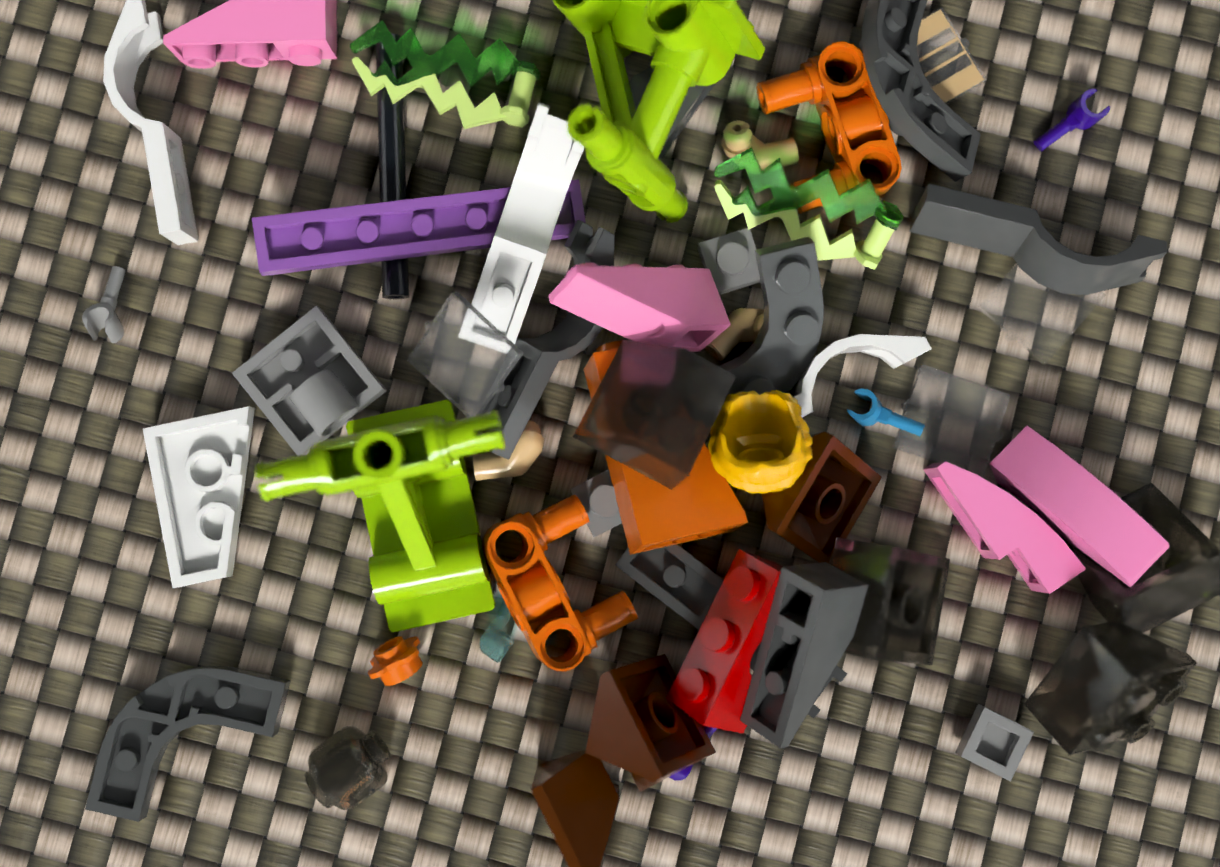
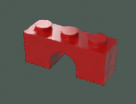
(717, 667)

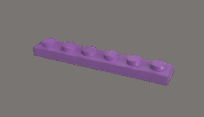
(390, 230)

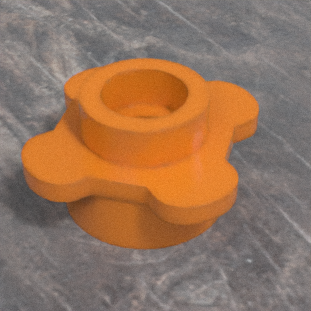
(396, 660)

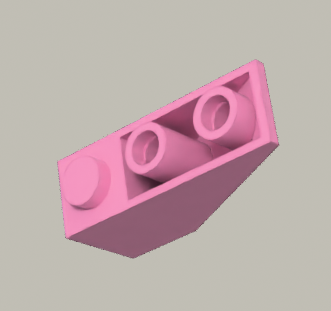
(258, 33)
(646, 303)

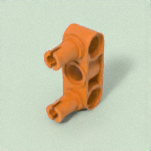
(848, 112)
(536, 592)

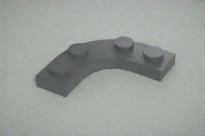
(904, 93)
(790, 322)
(154, 717)

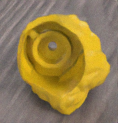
(760, 441)

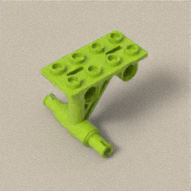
(689, 47)
(414, 504)

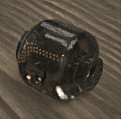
(347, 768)

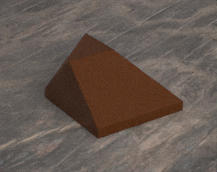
(822, 499)
(640, 727)
(577, 806)

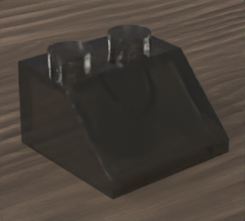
(655, 409)
(1174, 584)
(901, 601)

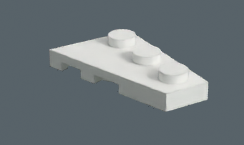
(199, 491)

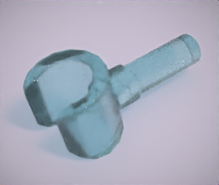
(495, 641)

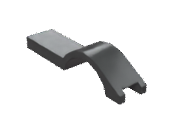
(1020, 234)
(542, 353)
(685, 588)

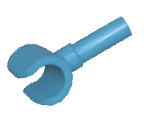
(884, 415)

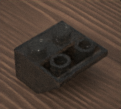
(1108, 687)

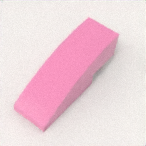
(1078, 506)
(1004, 527)

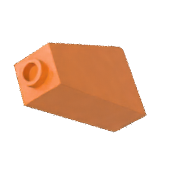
(664, 517)

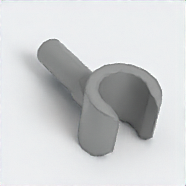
(103, 313)

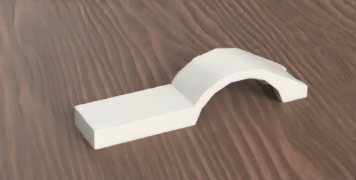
(130, 44)
(527, 223)
(890, 348)

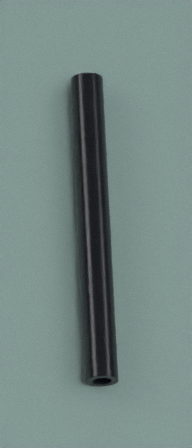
(392, 170)

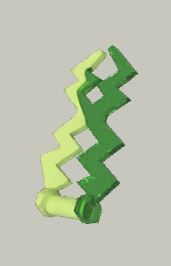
(428, 67)
(788, 199)

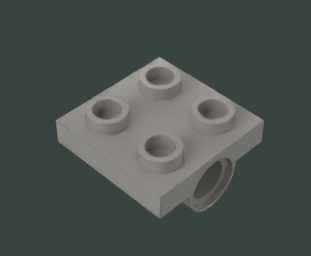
(309, 381)

